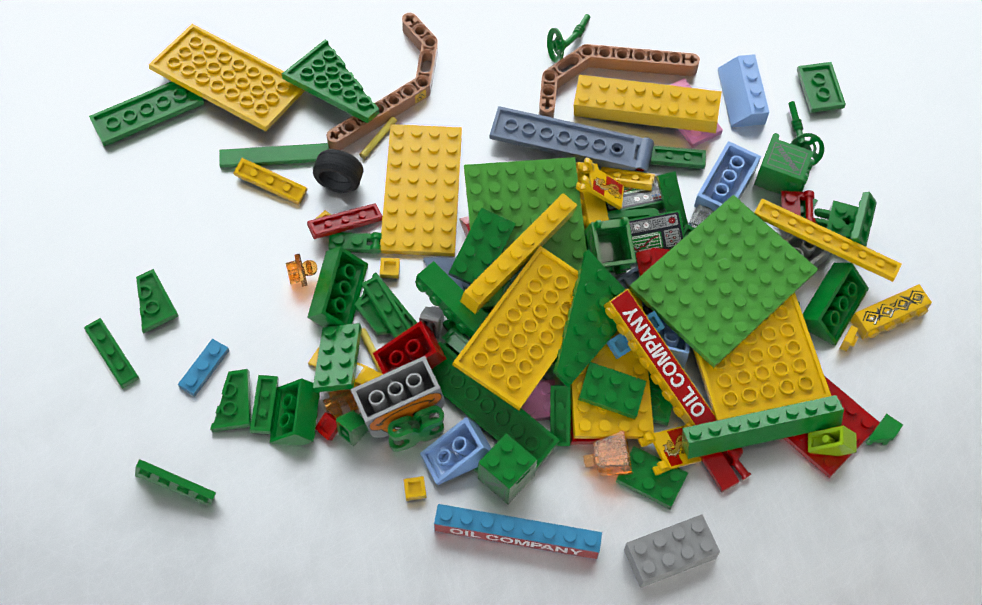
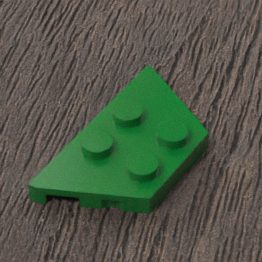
(371, 316)

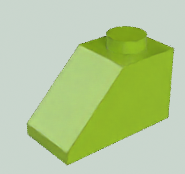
(832, 441)

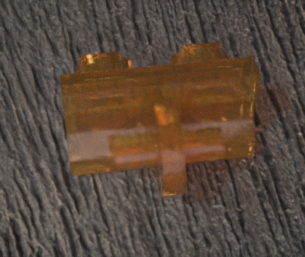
(298, 271)
(339, 399)

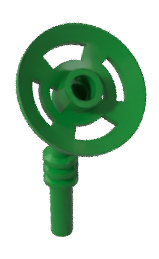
(560, 43)
(800, 139)

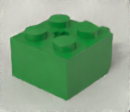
(839, 218)

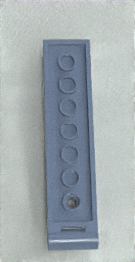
(572, 140)

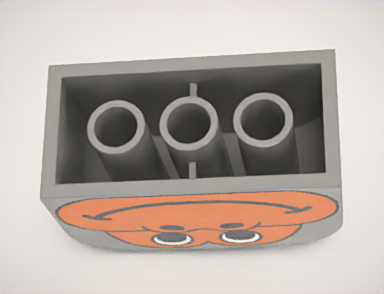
(397, 395)

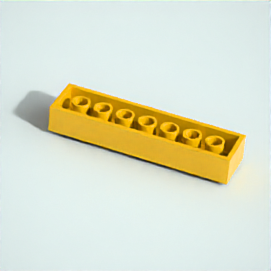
(647, 103)

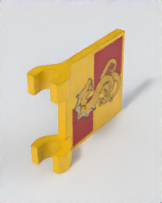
(600, 184)
(670, 449)

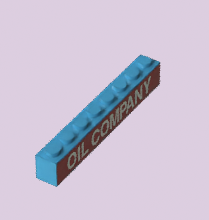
(517, 531)

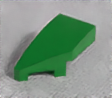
(885, 431)

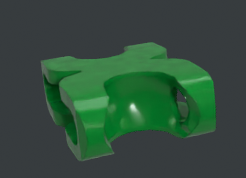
(416, 428)

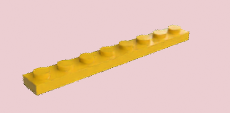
(828, 240)

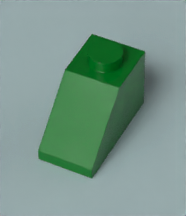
(351, 427)

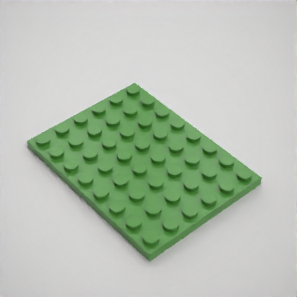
(521, 194)
(723, 280)

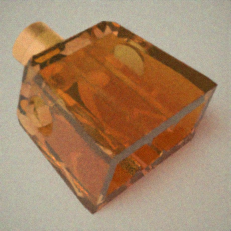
(611, 456)

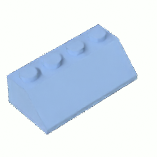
(743, 91)

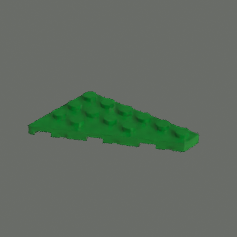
(326, 77)
(587, 322)

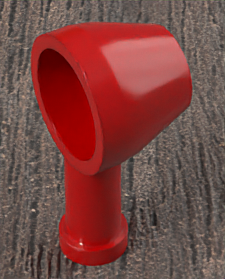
(733, 457)

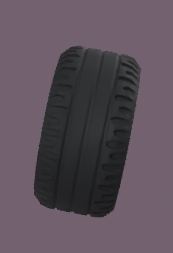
(338, 171)

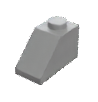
(433, 318)

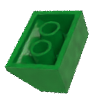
(295, 414)

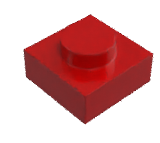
(327, 426)

